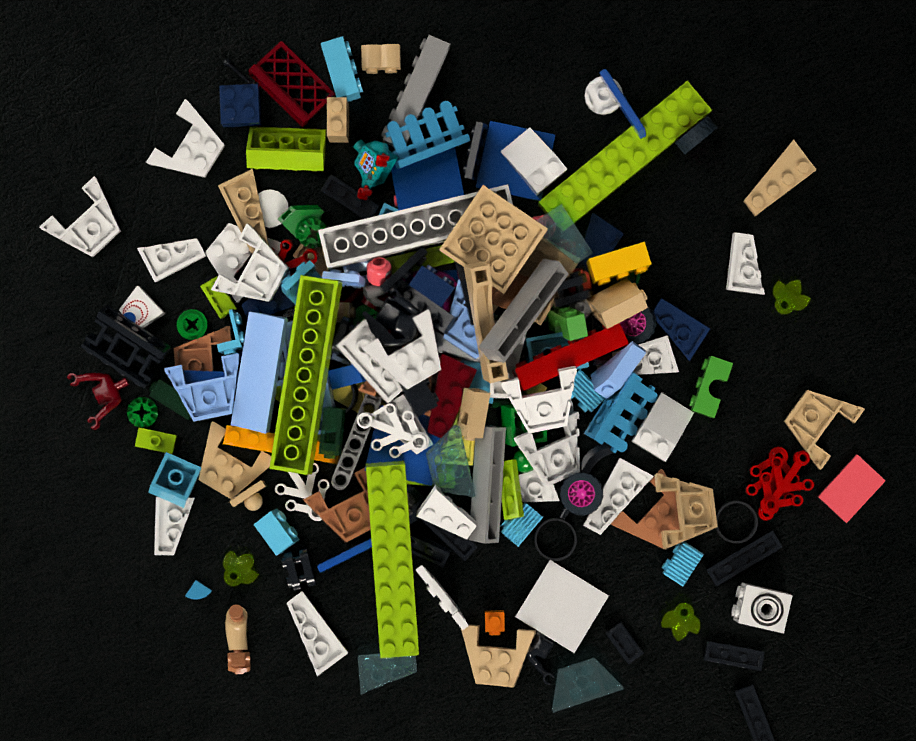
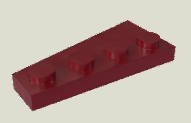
(449, 389)

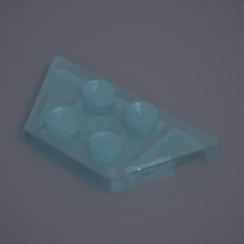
(450, 465)
(582, 683)

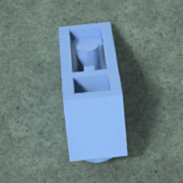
(616, 371)

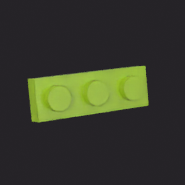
(511, 491)

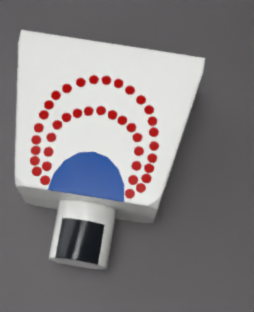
(141, 308)

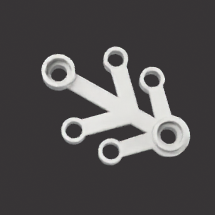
(397, 431)
(303, 492)

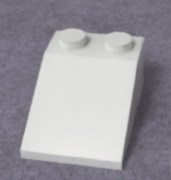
(534, 161)
(662, 427)

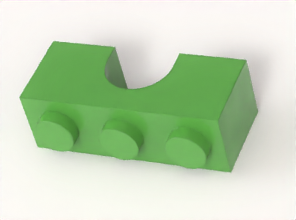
(568, 321)
(704, 402)

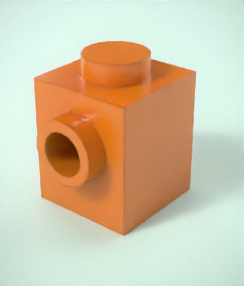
(494, 622)

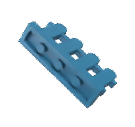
(435, 133)
(610, 413)

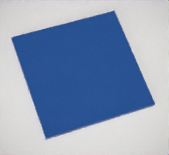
(495, 168)
(427, 180)
(415, 464)

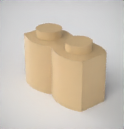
(381, 57)

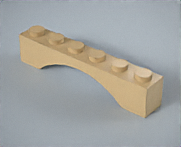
(480, 296)

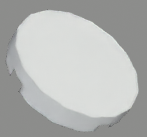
(599, 98)
(273, 206)

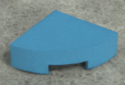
(198, 591)

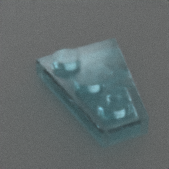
(564, 234)
(378, 671)

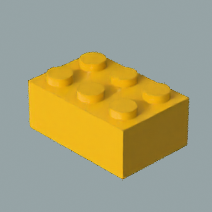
(618, 264)

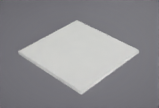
(562, 606)

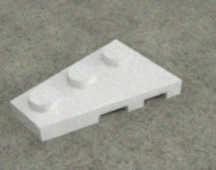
(743, 266)
(402, 405)
(444, 513)

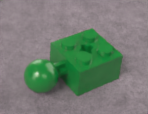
(514, 428)

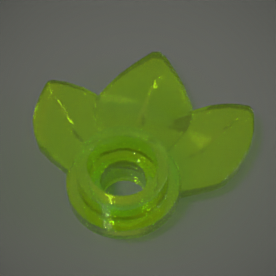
(791, 295)
(241, 567)
(681, 624)

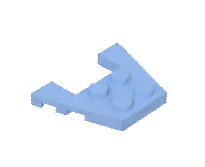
(462, 333)
(208, 397)

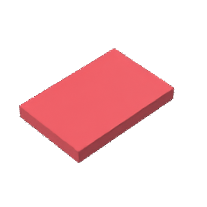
(851, 488)

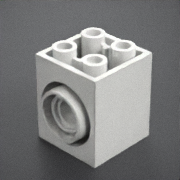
(749, 606)

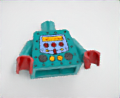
(374, 165)

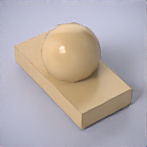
(251, 498)

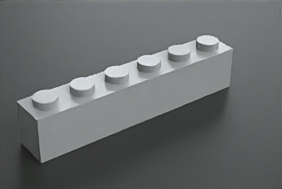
(419, 83)
(523, 310)
(488, 484)

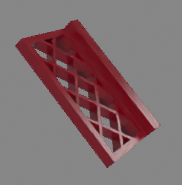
(277, 91)

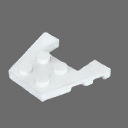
(197, 149)
(93, 228)
(230, 254)
(262, 273)
(415, 360)
(543, 409)
(556, 459)
(446, 601)

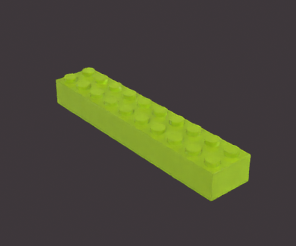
(628, 154)
(306, 375)
(392, 559)

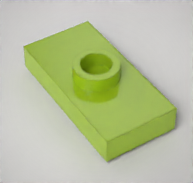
(220, 301)
(155, 440)

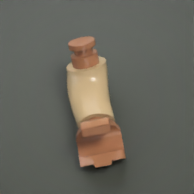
(237, 639)

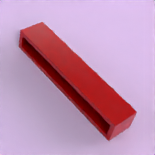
(575, 354)

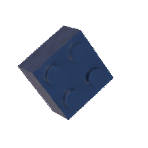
(240, 105)
(432, 285)

